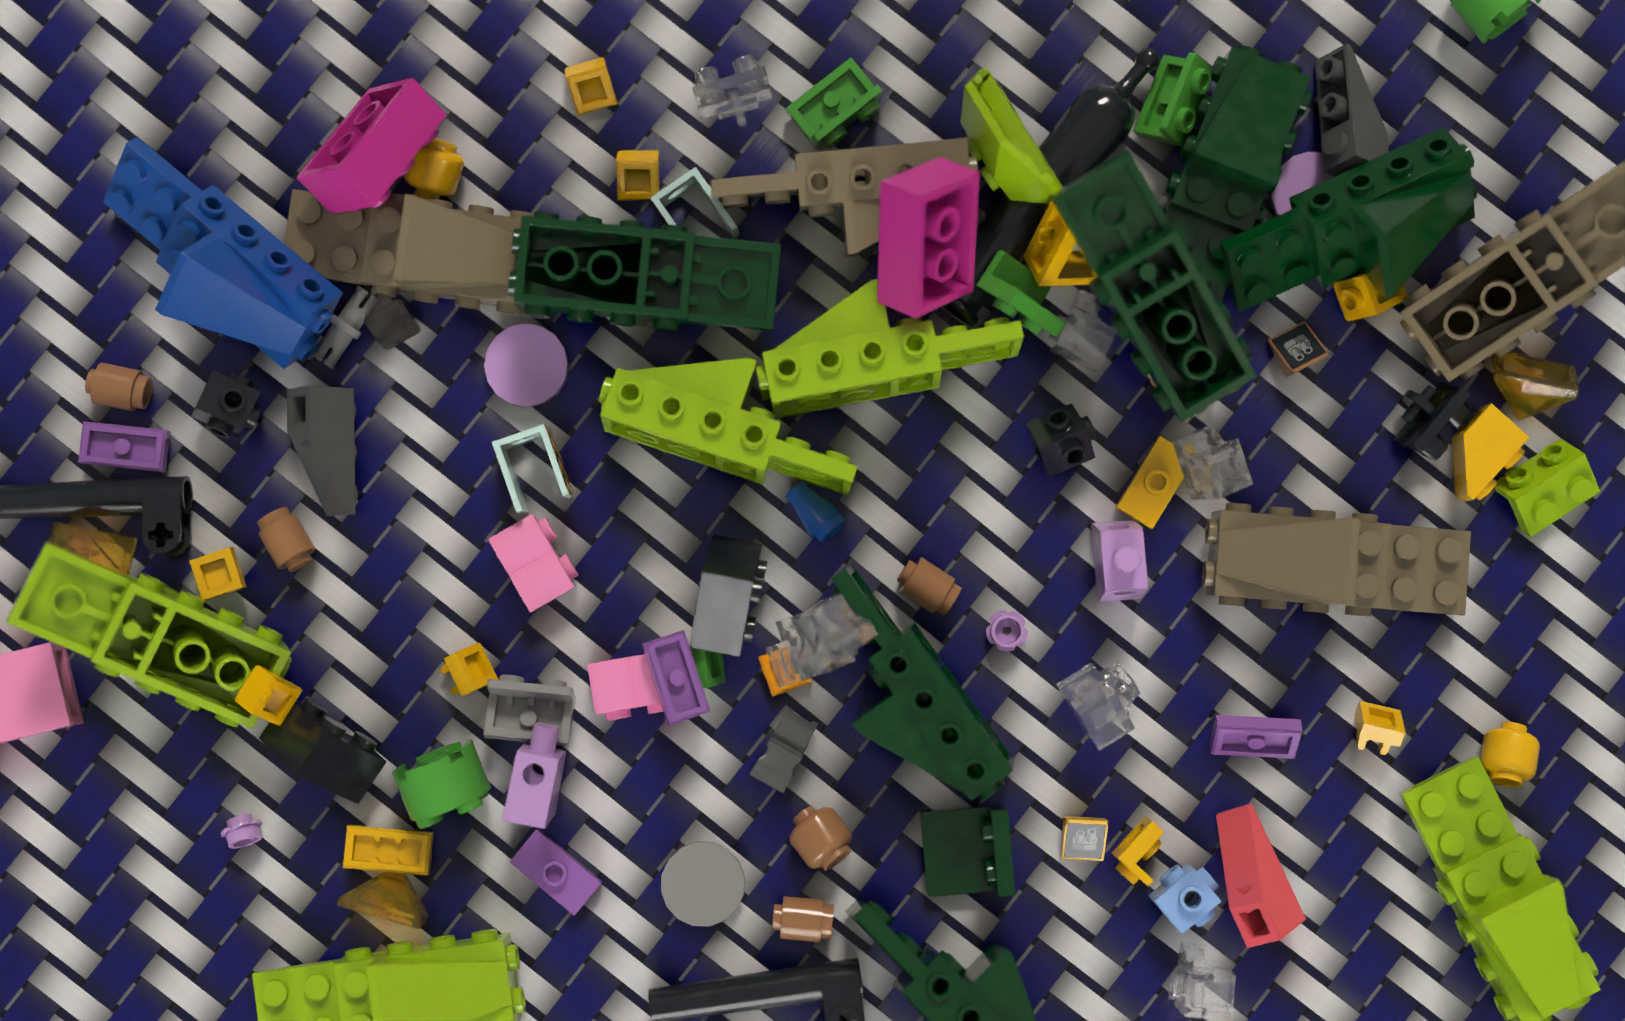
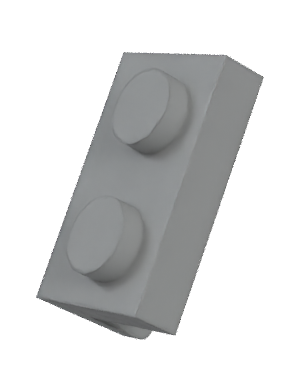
(518, 705)

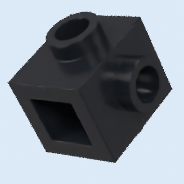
(226, 391)
(1062, 439)

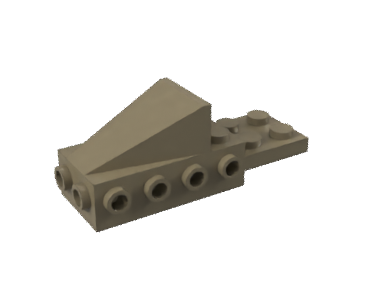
(827, 182)
(410, 248)
(1520, 279)
(1334, 562)

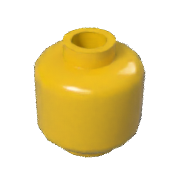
(435, 170)
(1510, 755)

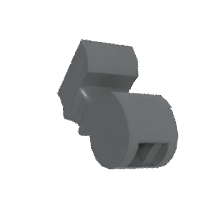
(784, 751)

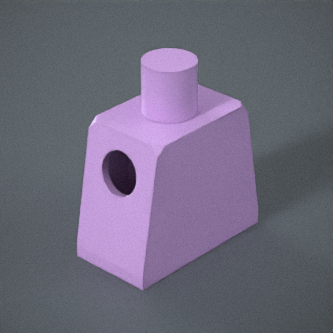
(1119, 560)
(532, 795)

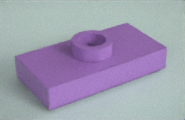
(124, 446)
(676, 677)
(1255, 736)
(556, 871)

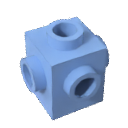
(1197, 908)

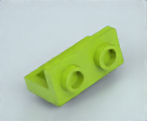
(1548, 486)

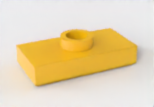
(1152, 484)
(388, 850)

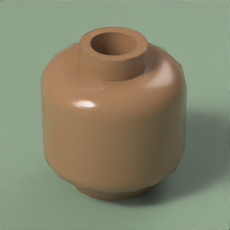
(820, 837)

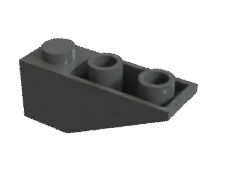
(1347, 113)
(323, 435)

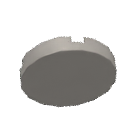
(702, 883)

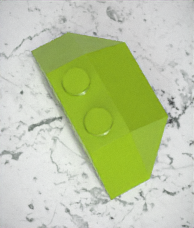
(1004, 143)

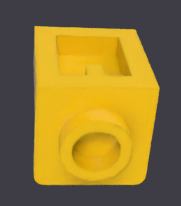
(1362, 299)
(1138, 844)

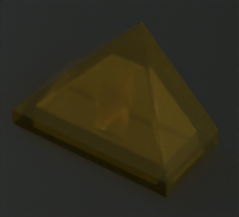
(1533, 383)
(102, 547)
(389, 898)

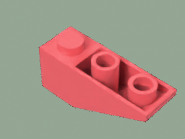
(1255, 880)

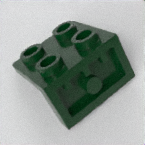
(967, 851)

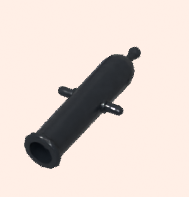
(1076, 145)

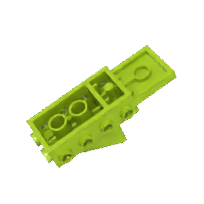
(858, 358)
(703, 418)
(147, 632)
(1500, 895)
(404, 983)

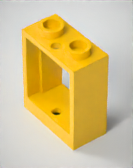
(1052, 253)

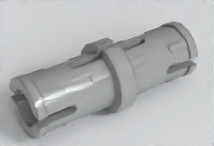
(345, 327)

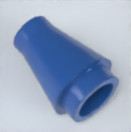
(816, 512)

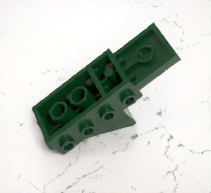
(1234, 153)
(1366, 219)
(641, 274)
(1154, 288)
(912, 722)
(940, 984)

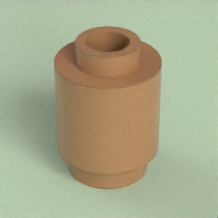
(119, 387)
(285, 539)
(928, 586)
(803, 919)

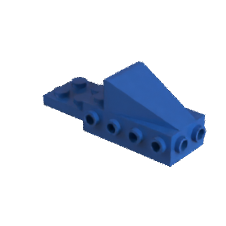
(221, 261)

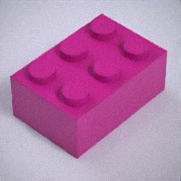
(372, 147)
(927, 236)

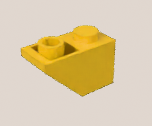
(1483, 450)

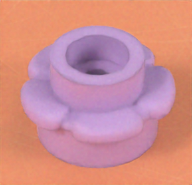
(995, 630)
(242, 831)

